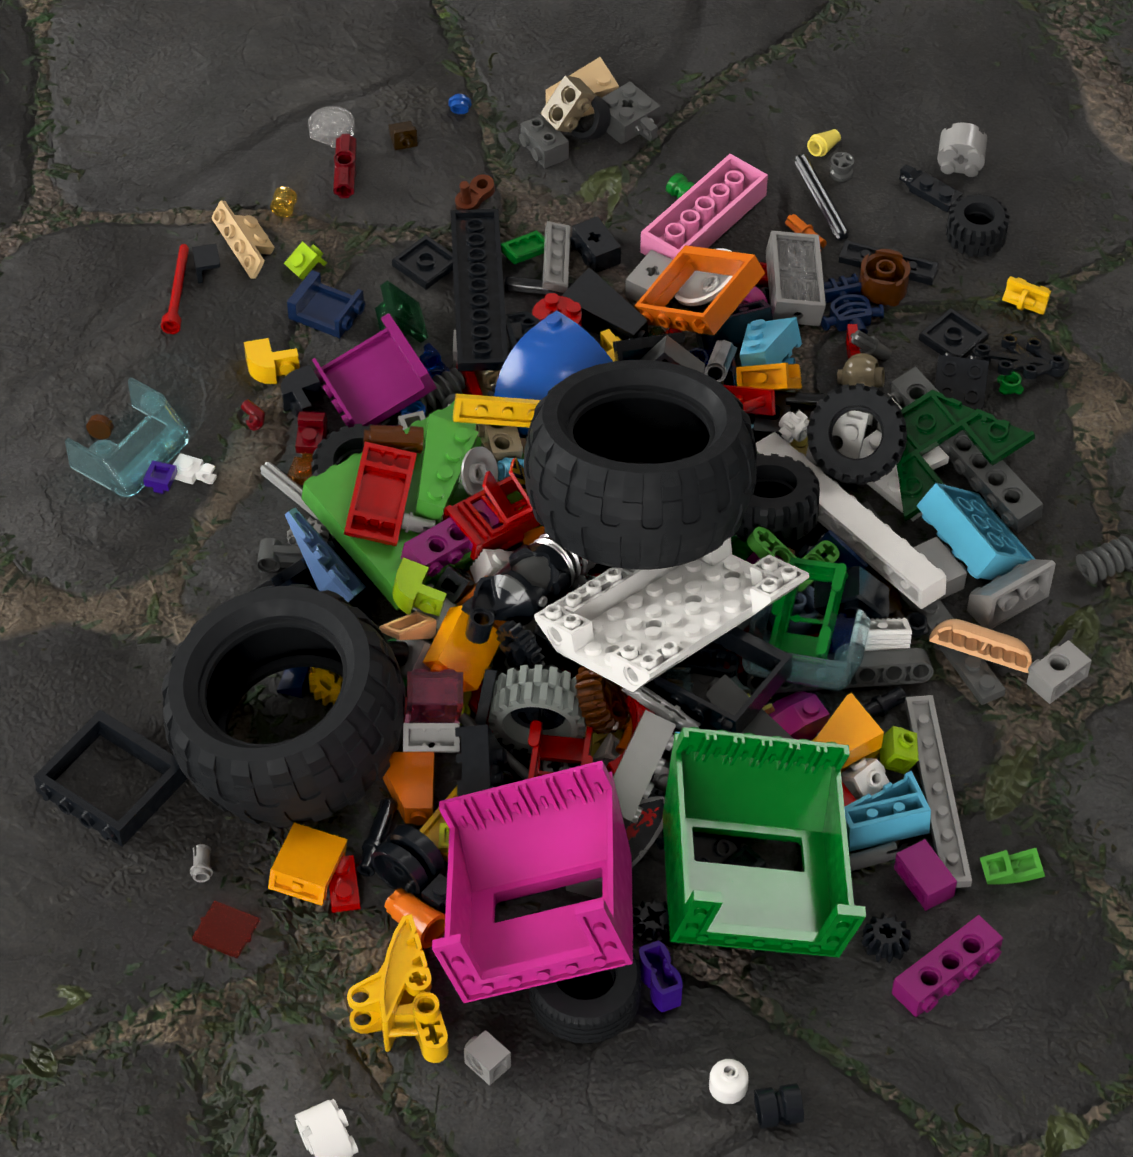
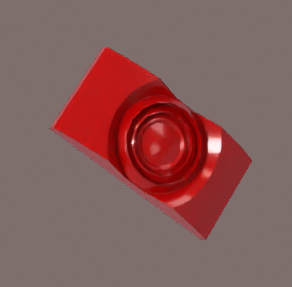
(380, 494)

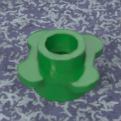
(1010, 384)

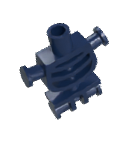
(848, 305)

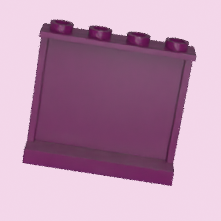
(375, 377)

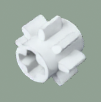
(794, 426)

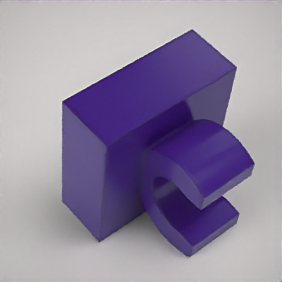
(160, 476)

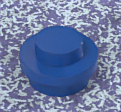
(459, 103)

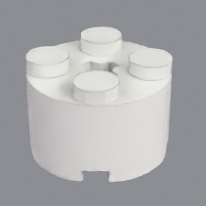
(325, 1131)

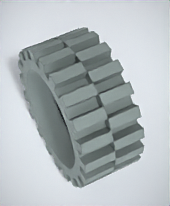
(534, 696)

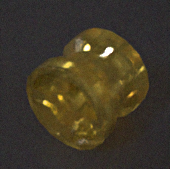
(283, 202)

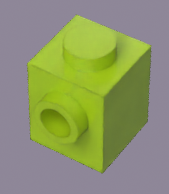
(899, 750)

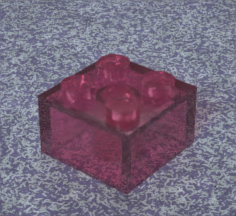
(433, 696)

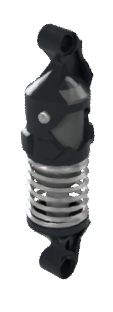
(523, 586)

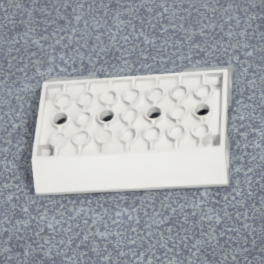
(647, 621)

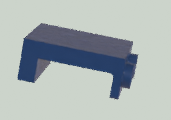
(324, 306)

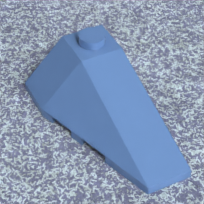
(324, 564)

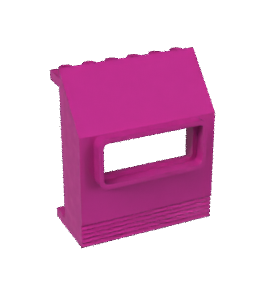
(525, 843)

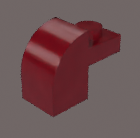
(311, 431)

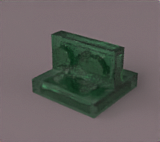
(403, 310)

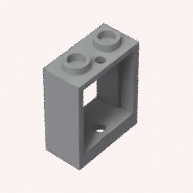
(419, 736)

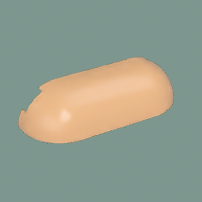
(982, 643)

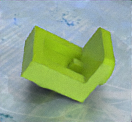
(304, 259)

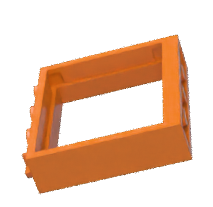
(742, 266)

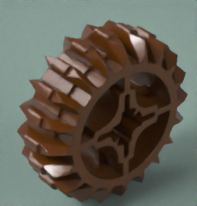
(600, 701)

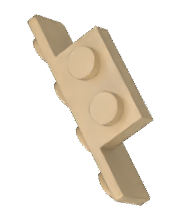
(244, 238)

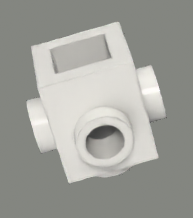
(865, 777)

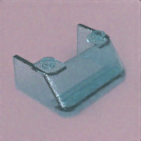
(125, 464)
(811, 670)

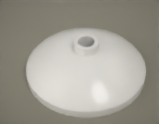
(702, 287)

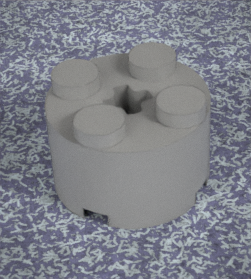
(962, 149)

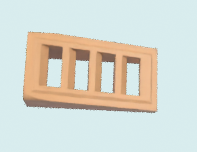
(411, 627)

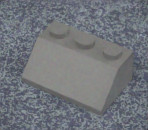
(1011, 593)

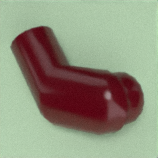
(255, 413)

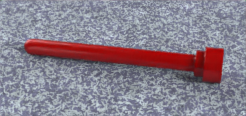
(171, 320)

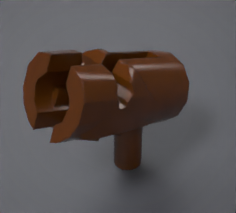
(395, 437)

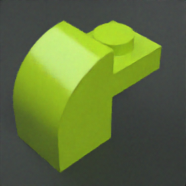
(411, 592)

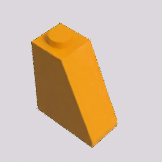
(852, 727)

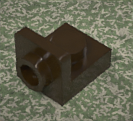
(403, 135)

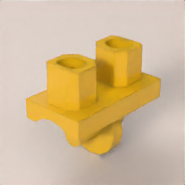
(1026, 295)

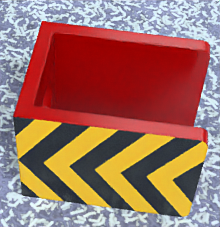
(507, 510)

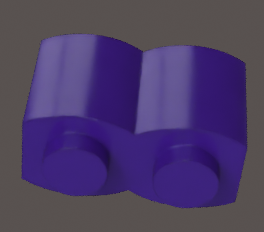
(660, 976)

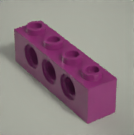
(441, 541)
(952, 952)

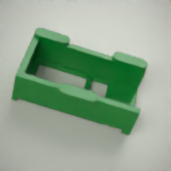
(783, 609)

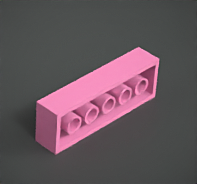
(706, 208)

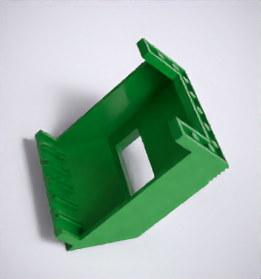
(759, 791)

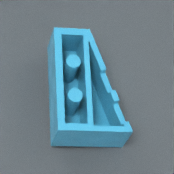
(769, 341)
(888, 815)

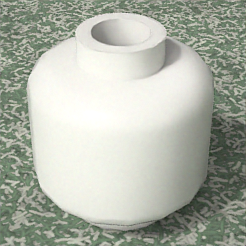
(728, 1081)

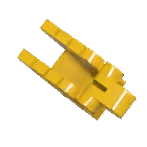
(402, 997)

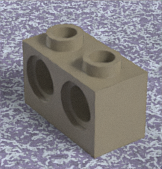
(568, 104)
(500, 440)

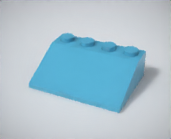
(973, 531)

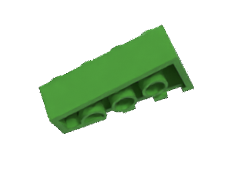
(441, 465)

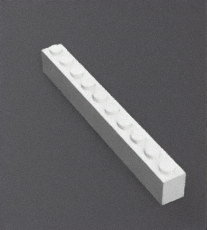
(866, 534)

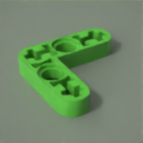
(761, 549)

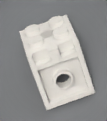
(851, 429)

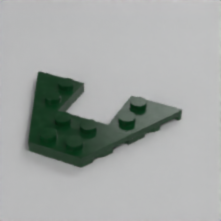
(933, 421)

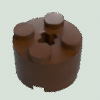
(884, 277)

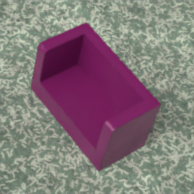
(925, 874)

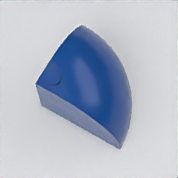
(546, 357)

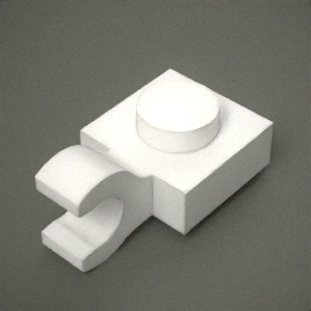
(193, 468)

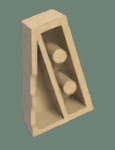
(596, 77)

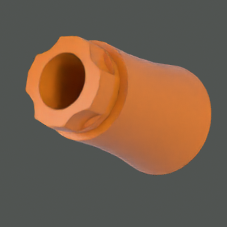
(428, 921)

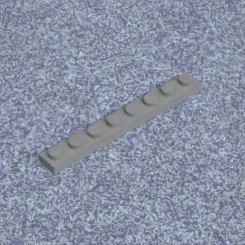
(938, 788)

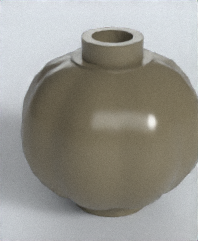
(862, 369)

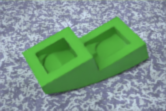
(1014, 868)

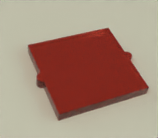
(225, 929)

